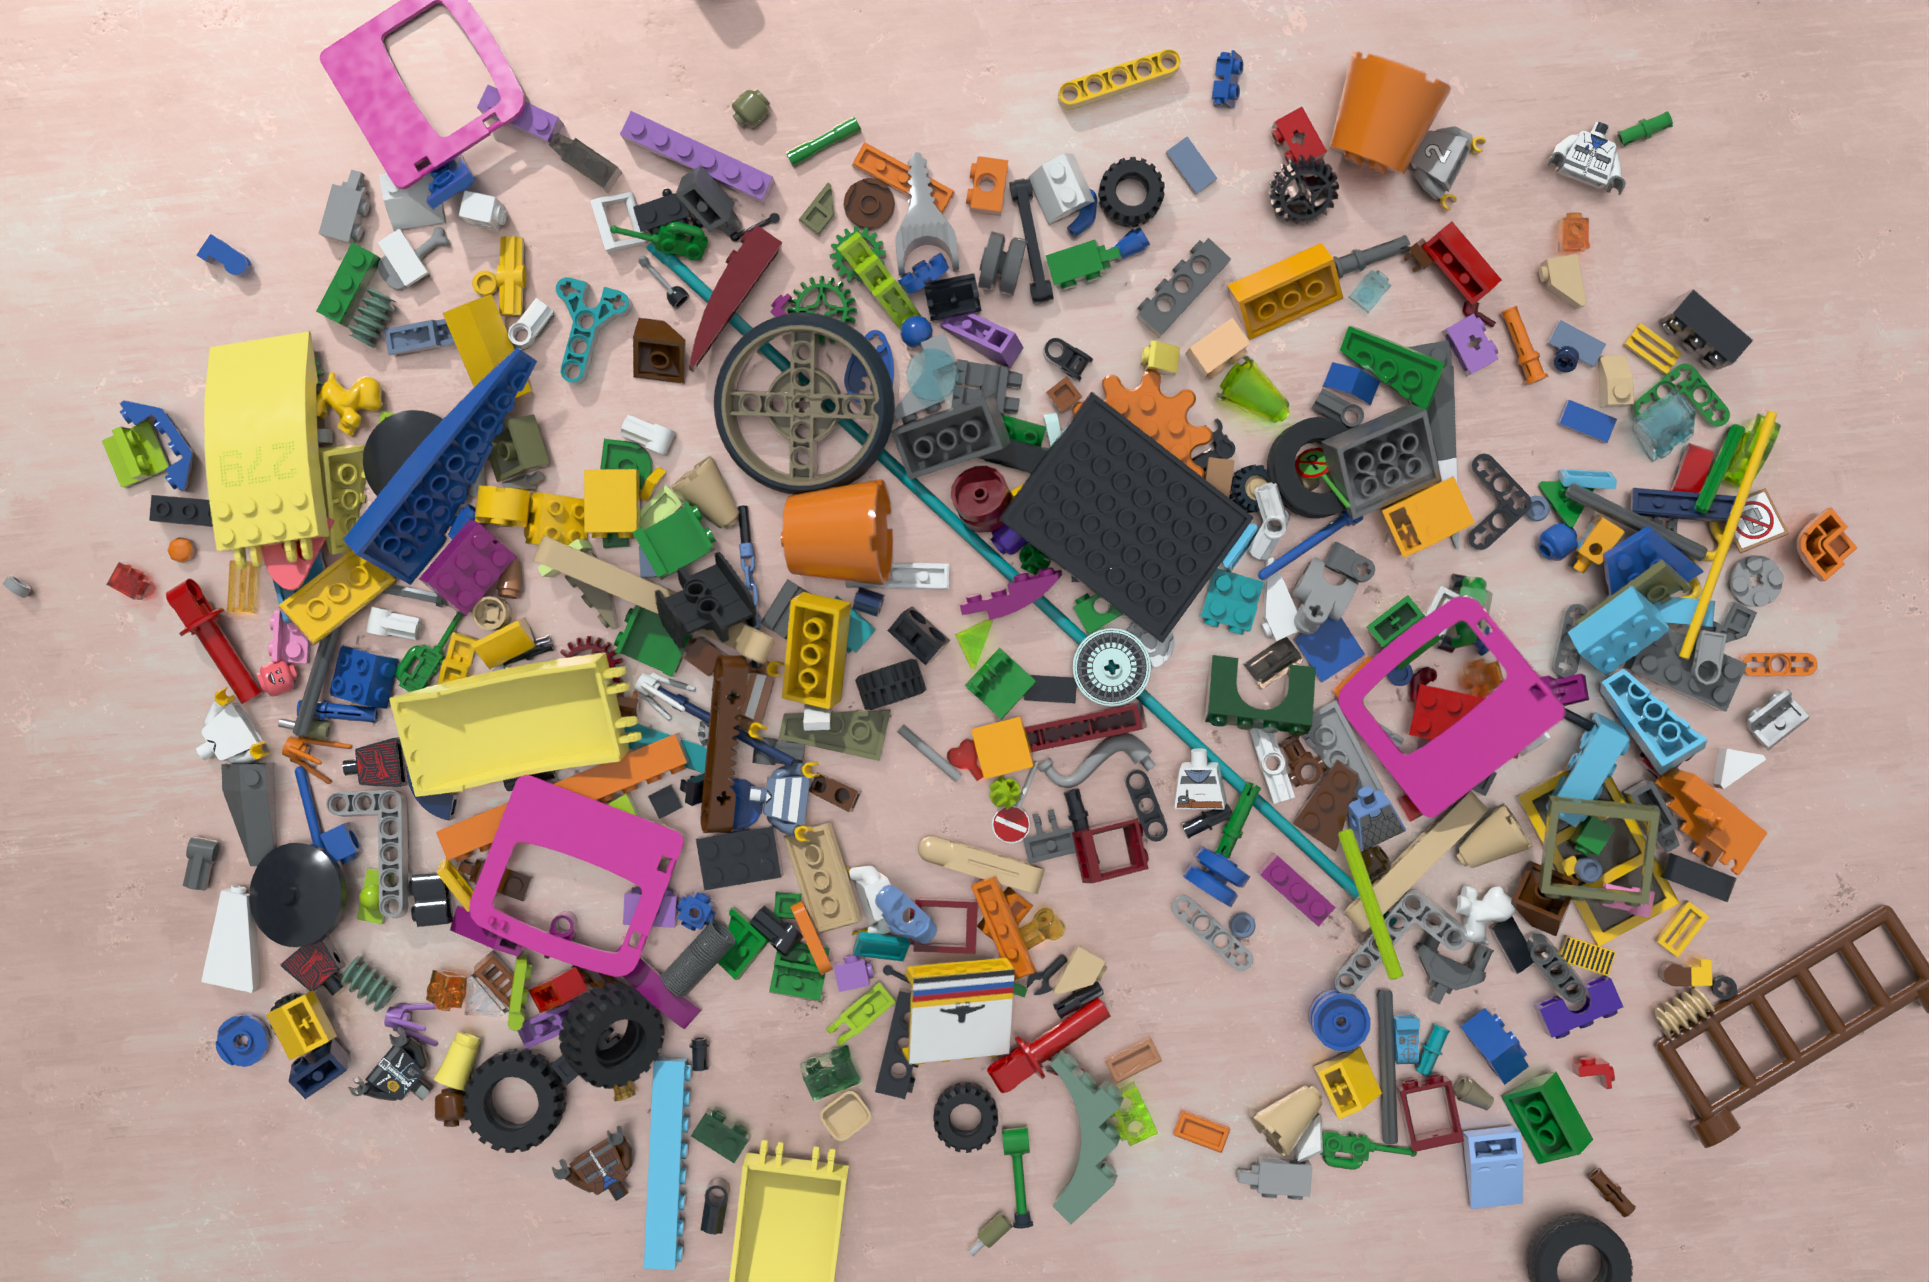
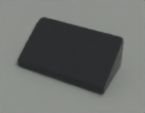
(1512, 944)

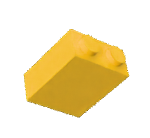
(611, 502)

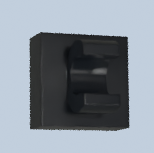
(693, 788)

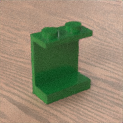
(675, 541)
(649, 642)

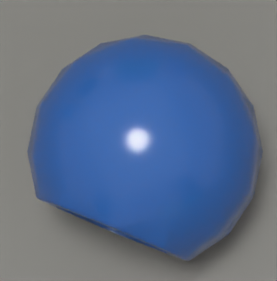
(915, 330)

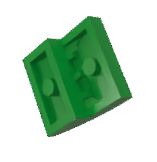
(797, 975)

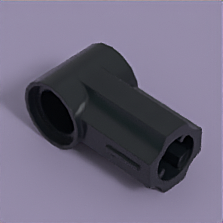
(781, 935)
(715, 1208)

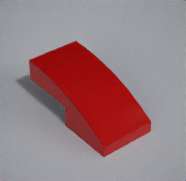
(1692, 469)

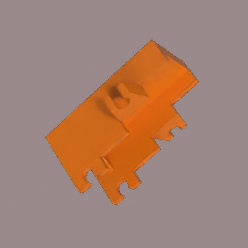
(1711, 820)

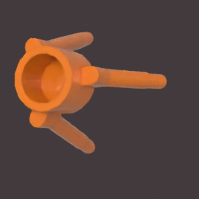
(298, 751)

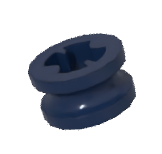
(1562, 353)

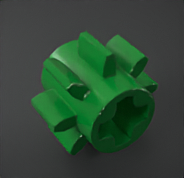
(1033, 559)

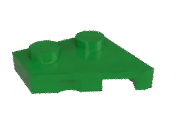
(747, 947)

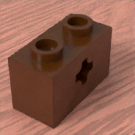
(702, 654)

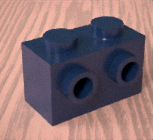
(318, 1068)

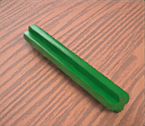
(1719, 468)

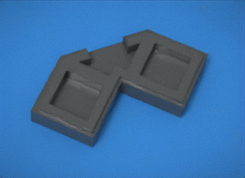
(1735, 622)

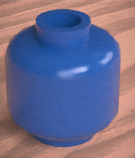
(1557, 542)

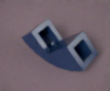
(439, 805)

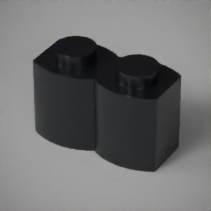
(431, 900)

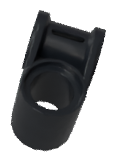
(1068, 358)

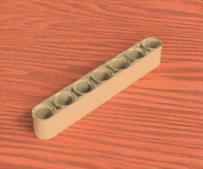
(1420, 856)

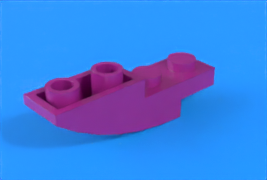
(1021, 593)

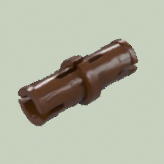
(1611, 1192)

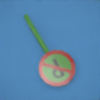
(1312, 466)

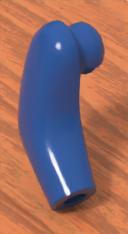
(1085, 219)

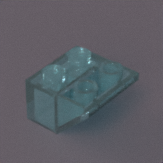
(1665, 425)

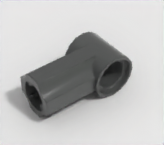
(1335, 408)
(793, 749)
(201, 856)

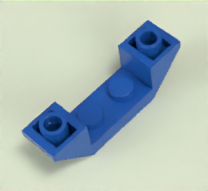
(179, 472)

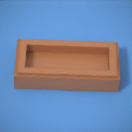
(1133, 1060)

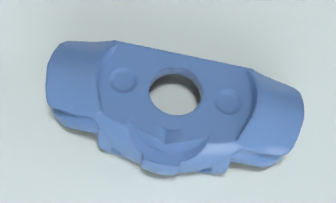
(893, 904)

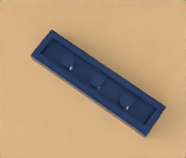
(1679, 505)

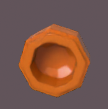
(181, 549)

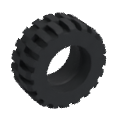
(588, 1021)
(495, 1128)

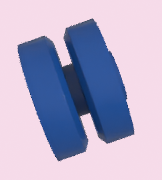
(1218, 873)
(1343, 1035)

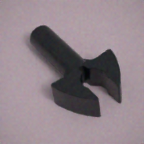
(1046, 975)

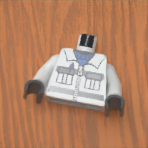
(1590, 159)

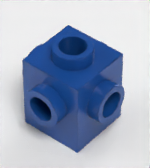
(703, 904)

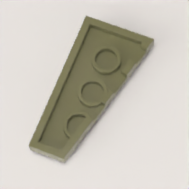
(1654, 584)

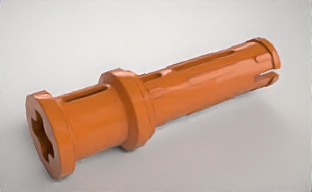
(1527, 356)

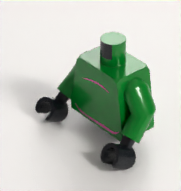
(1475, 588)

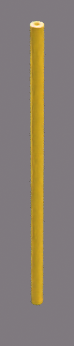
(1728, 535)

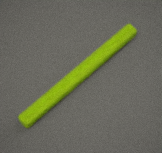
(1370, 904)

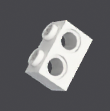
(482, 211)

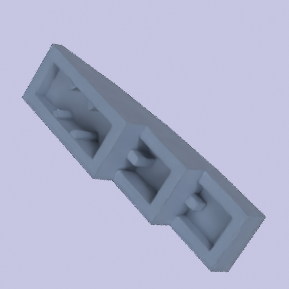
(418, 337)

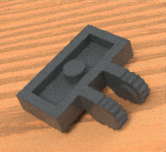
(1049, 844)

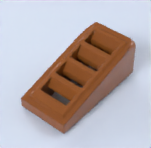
(486, 978)

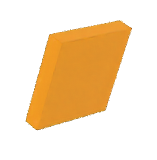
(1002, 747)

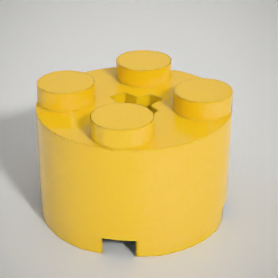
(502, 506)

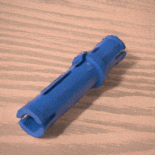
(344, 712)

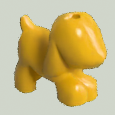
(363, 395)

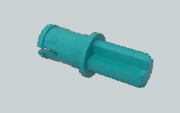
(1432, 1050)

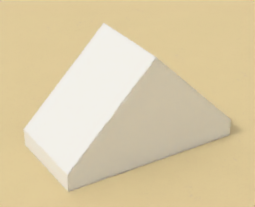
(1733, 765)

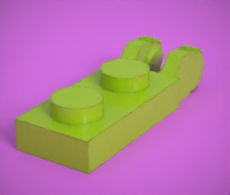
(518, 993)
(863, 1012)

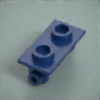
(1230, 67)

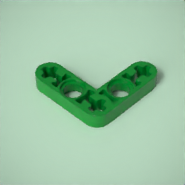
(1687, 390)

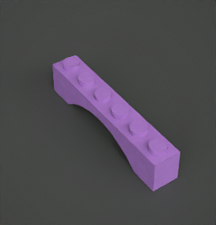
(692, 154)

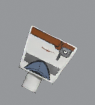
(1200, 783)

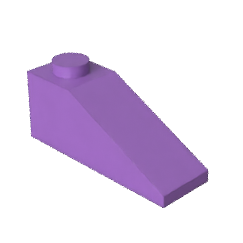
(985, 337)
(545, 1025)

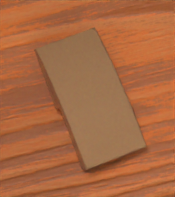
(1220, 474)

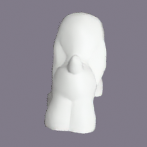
(1476, 913)

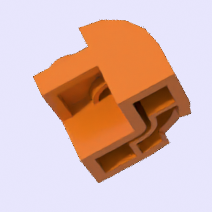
(1824, 544)

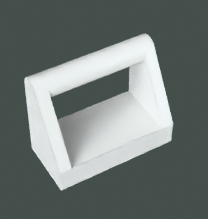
(599, 208)

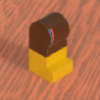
(1687, 974)

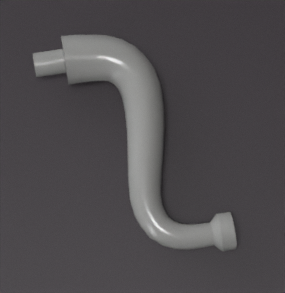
(1125, 742)

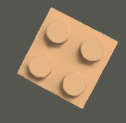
(1217, 348)

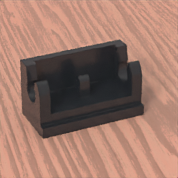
(952, 297)

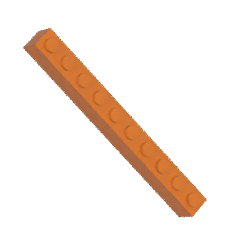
(594, 783)

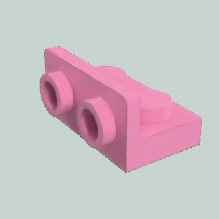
(287, 641)

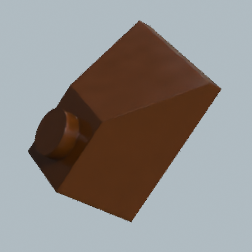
(658, 351)
(1536, 908)

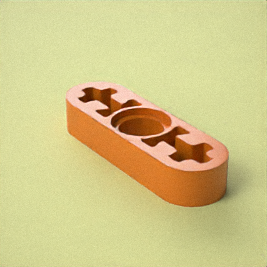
(1796, 657)
(811, 938)

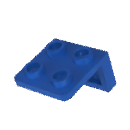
(363, 677)

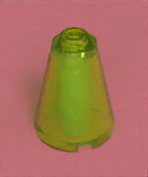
(1253, 392)

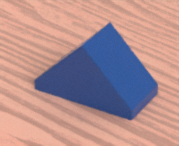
(1351, 383)

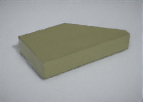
(819, 212)

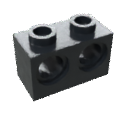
(918, 635)

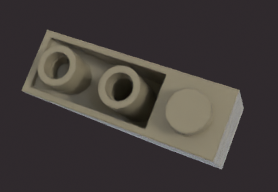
(598, 598)

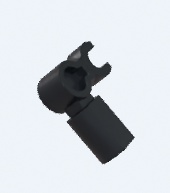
(1223, 447)

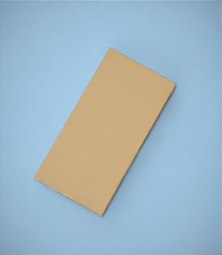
(823, 879)

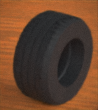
(1575, 1230)

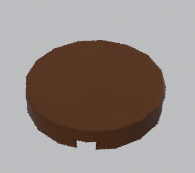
(869, 204)

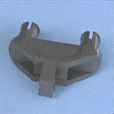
(1448, 974)

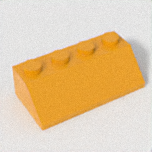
(1286, 291)

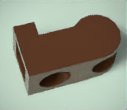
(835, 792)

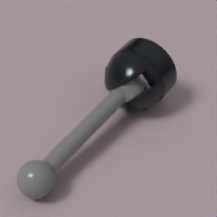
(675, 295)

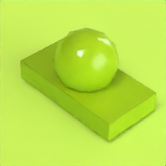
(369, 898)

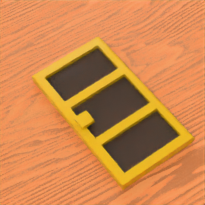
(1619, 858)

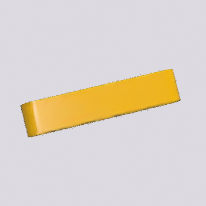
(1128, 70)

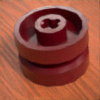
(980, 498)

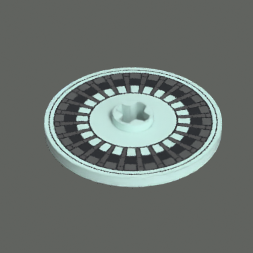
(1128, 679)

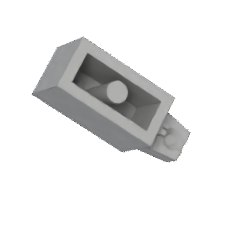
(345, 210)
(1278, 1177)

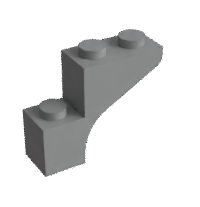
(911, 403)

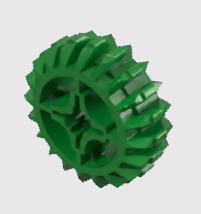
(834, 311)

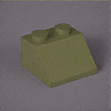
(518, 449)

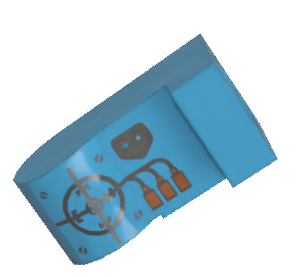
(1406, 1039)

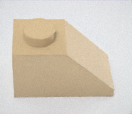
(1564, 279)
(1615, 381)
(1080, 971)

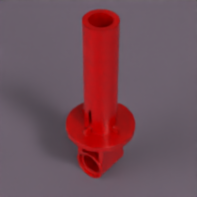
(201, 620)
(1028, 1058)

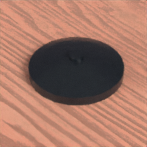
(394, 443)
(298, 894)

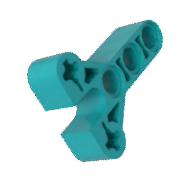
(602, 316)

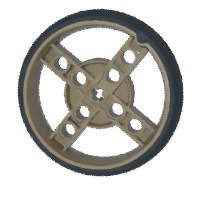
(804, 331)

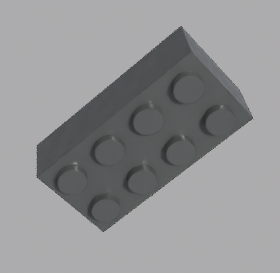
(951, 436)
(1664, 667)

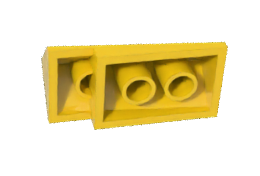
(480, 337)

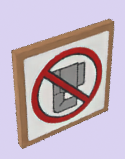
(1758, 522)

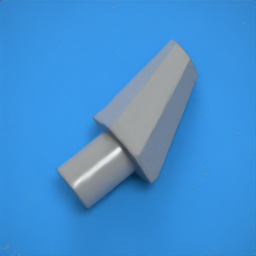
(524, 481)

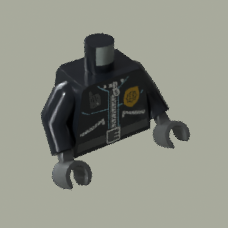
(397, 1072)

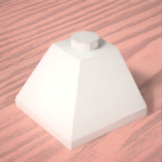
(409, 206)

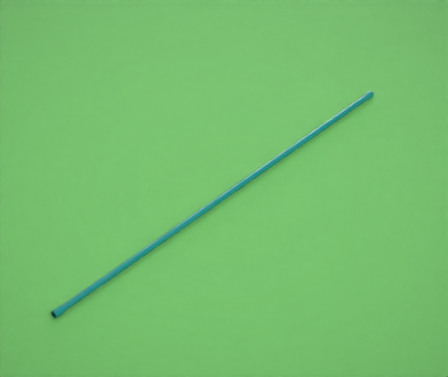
(1042, 603)

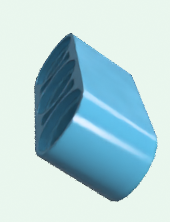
(1682, 610)

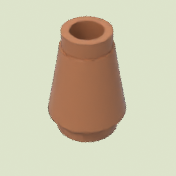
(510, 581)

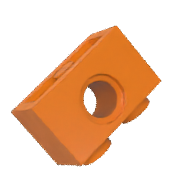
(994, 171)

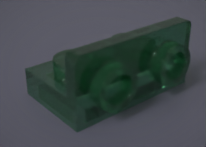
(830, 1073)
(721, 1134)

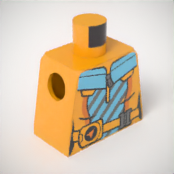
(1600, 532)

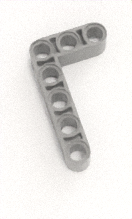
(385, 841)
(1409, 916)

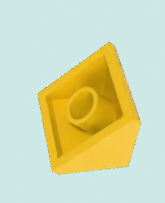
(505, 643)

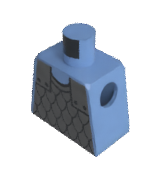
(1373, 818)

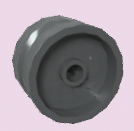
(1001, 263)

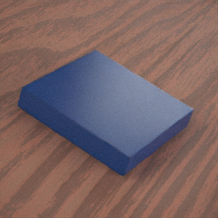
(1329, 648)

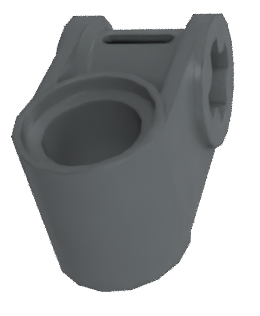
(1344, 562)

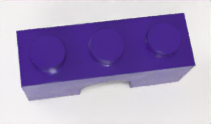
(1600, 1001)

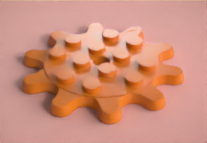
(1158, 415)

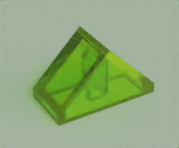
(973, 641)

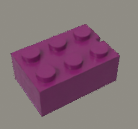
(467, 567)

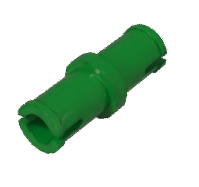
(1645, 129)

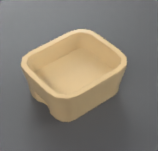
(845, 1116)

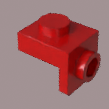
(1590, 1067)

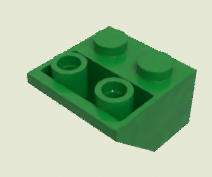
(1395, 623)

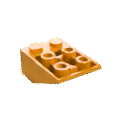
(1428, 516)

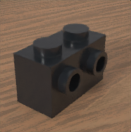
(661, 213)

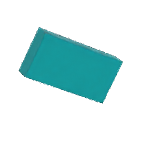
(881, 946)

